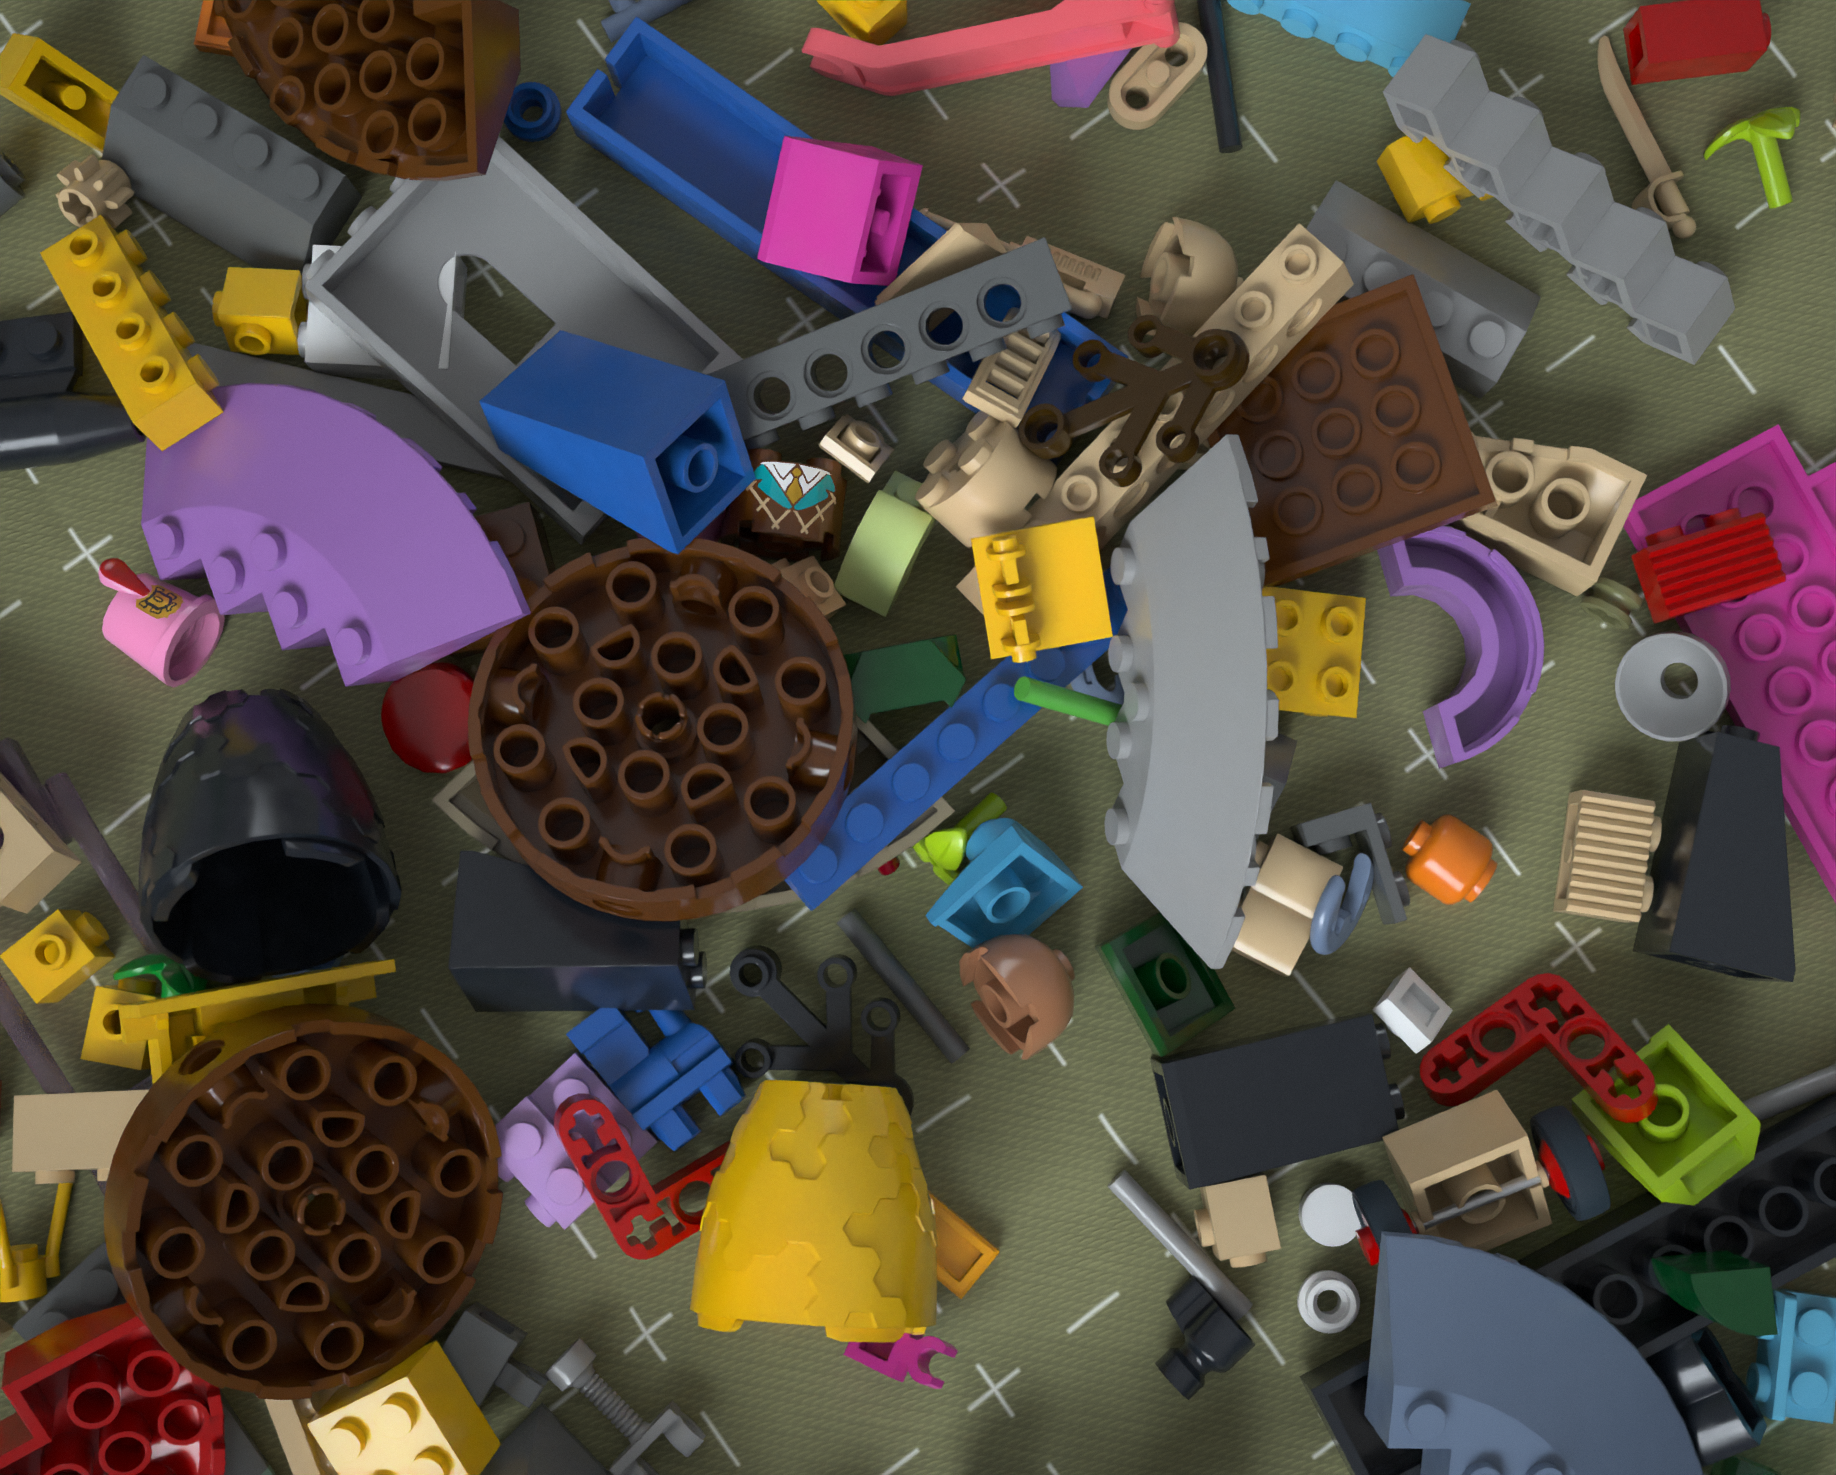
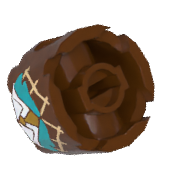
(788, 509)

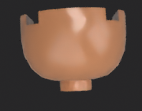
(1022, 991)

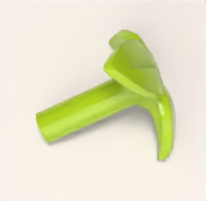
(1762, 133)
(948, 846)

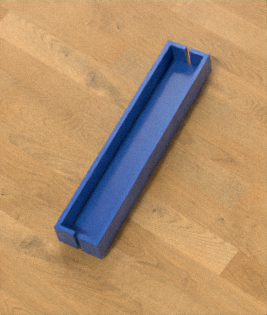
(718, 160)

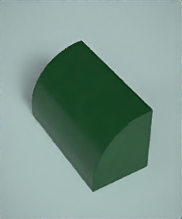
(1721, 1289)

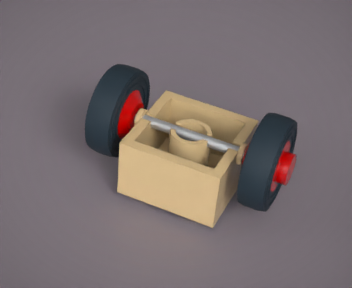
(1476, 1177)

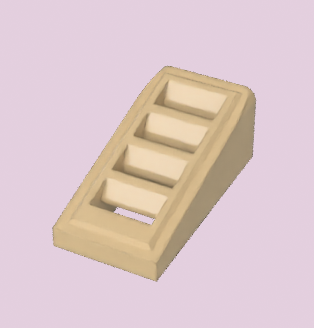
(1013, 370)

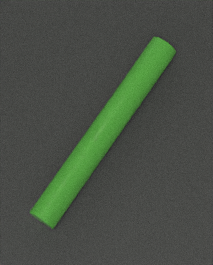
(1066, 701)

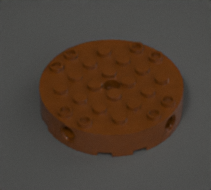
(681, 815)
(216, 1183)

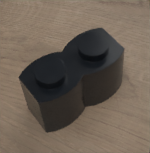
(1709, 1397)

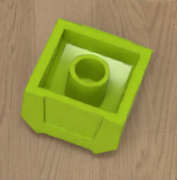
(1693, 1135)

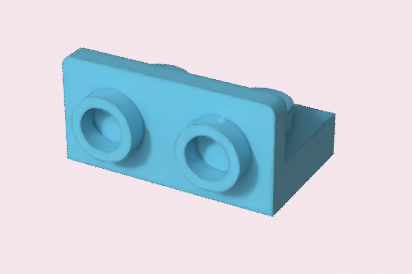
(1798, 1365)

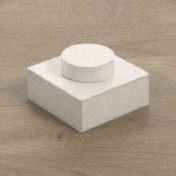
(1412, 1010)

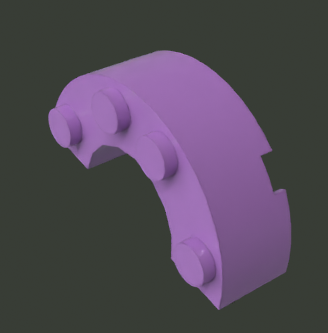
(1498, 631)

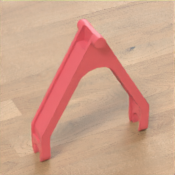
(994, 48)

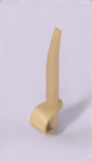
(1661, 178)

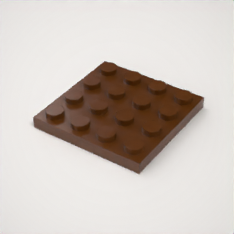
(1357, 437)

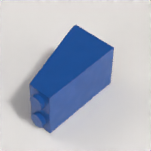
(624, 435)

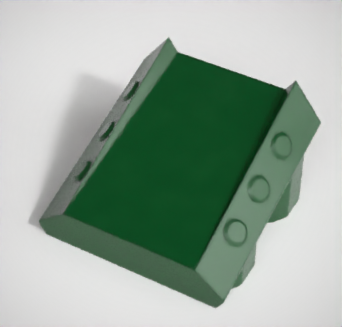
(905, 675)

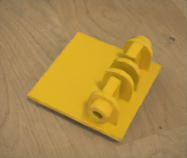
(1041, 588)
(1316, 652)

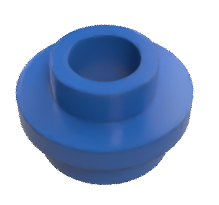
(526, 96)

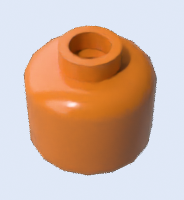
(1449, 859)

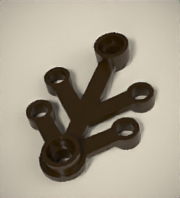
(1143, 396)

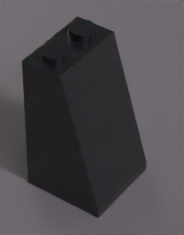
(1723, 862)
(539, 950)
(1276, 1098)

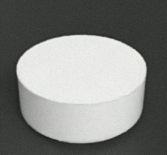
(1329, 1214)

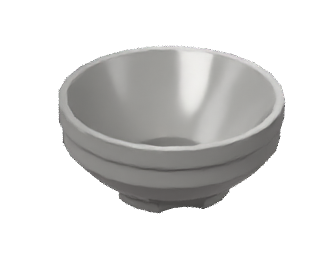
(1657, 709)

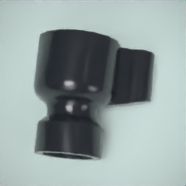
(1210, 1336)

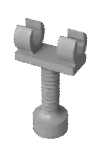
(576, 1370)

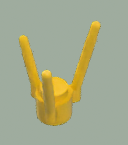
(21, 1268)

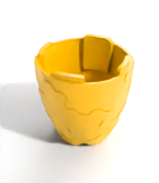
(820, 1217)

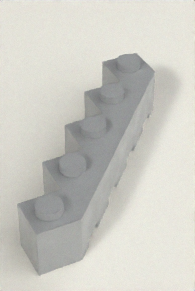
(1558, 199)

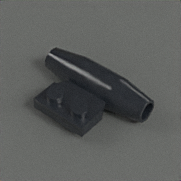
(39, 412)

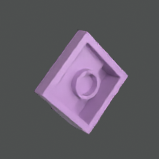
(538, 1157)

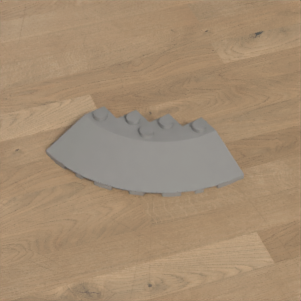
(1194, 700)

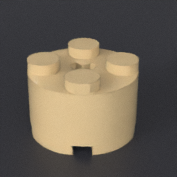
(983, 480)

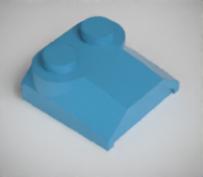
(1006, 886)

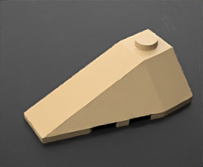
(1553, 509)

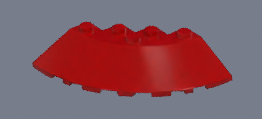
(107, 1403)

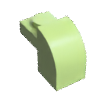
(885, 546)

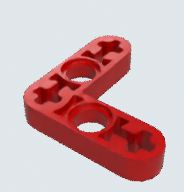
(1533, 1031)
(637, 1195)

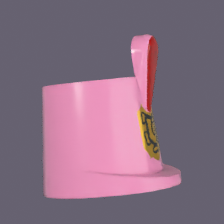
(159, 623)

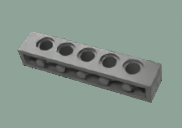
(795, 362)

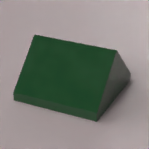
(1164, 983)

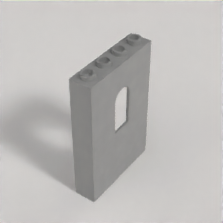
(389, 300)

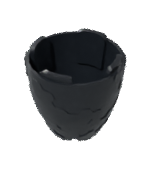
(262, 843)

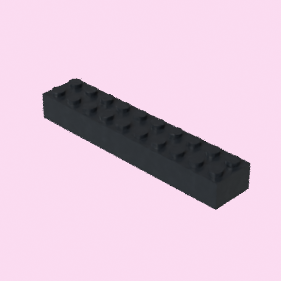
(1769, 1212)

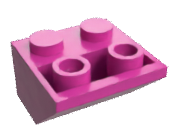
(839, 210)

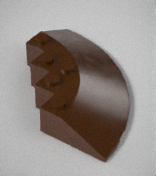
(385, 80)

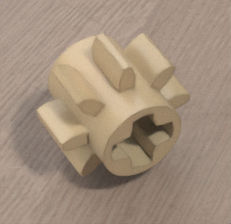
(94, 190)

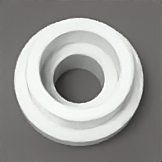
(1345, 1311)

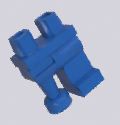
(663, 1077)

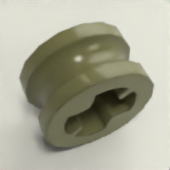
(1611, 603)

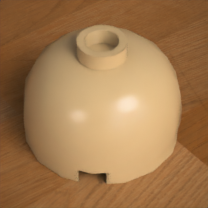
(1189, 275)

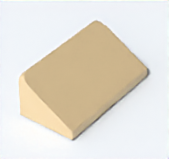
(955, 251)

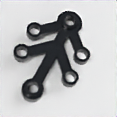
(830, 1045)

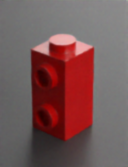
(1695, 39)

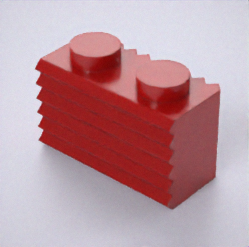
(1707, 566)

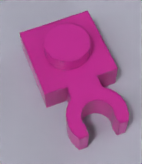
(905, 1355)

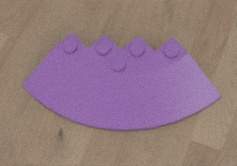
(328, 530)

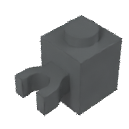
(483, 1355)

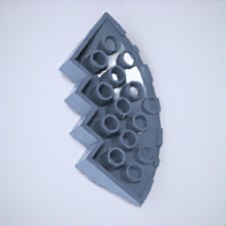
(1509, 1372)

